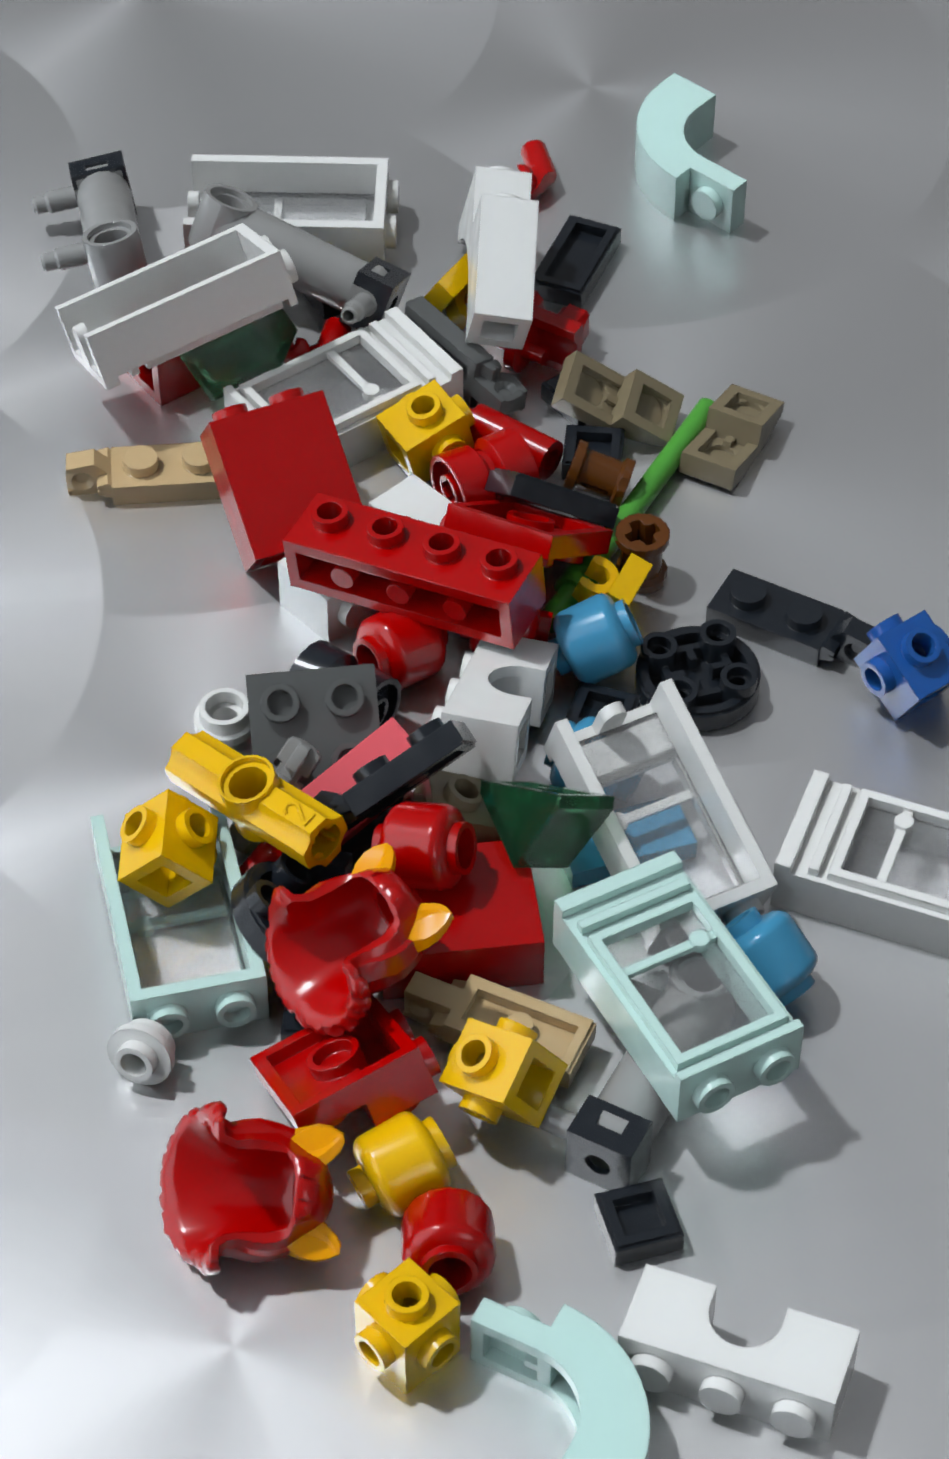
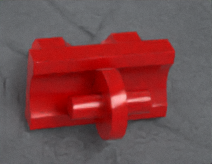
(549, 337)

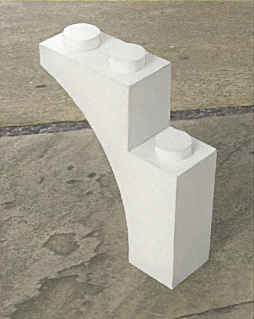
(501, 252)

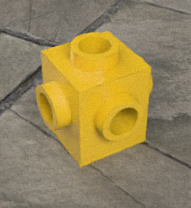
(425, 426)
(168, 848)
(502, 1072)
(407, 1324)

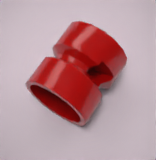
(463, 471)

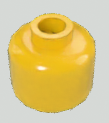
(400, 1162)

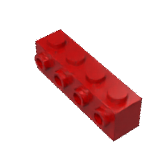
(415, 570)

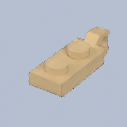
(142, 473)
(448, 1007)

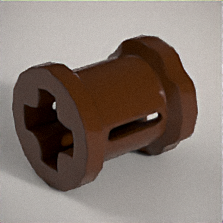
(599, 474)
(648, 539)

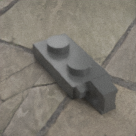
(481, 372)

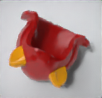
(348, 941)
(248, 1189)

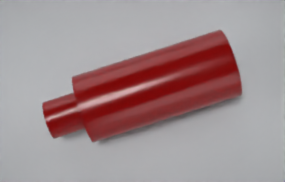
(544, 448)

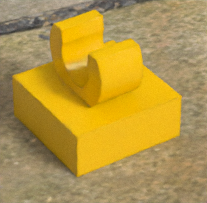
(452, 293)
(611, 582)

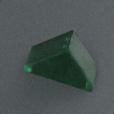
(241, 354)
(543, 821)

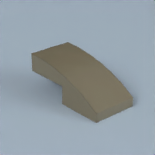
(608, 399)
(733, 437)

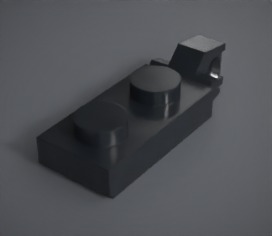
(788, 620)
(386, 781)

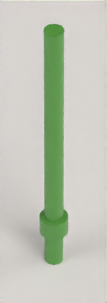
(636, 502)

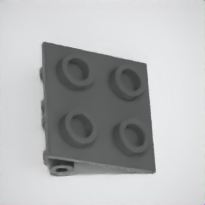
(322, 706)

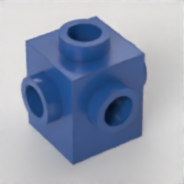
(905, 662)

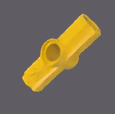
(256, 799)

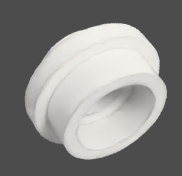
(224, 716)
(142, 1051)

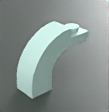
(669, 171)
(576, 1367)

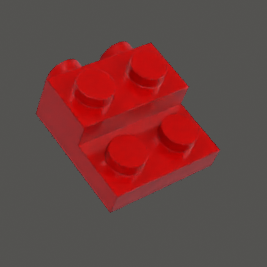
(530, 528)
(369, 1068)

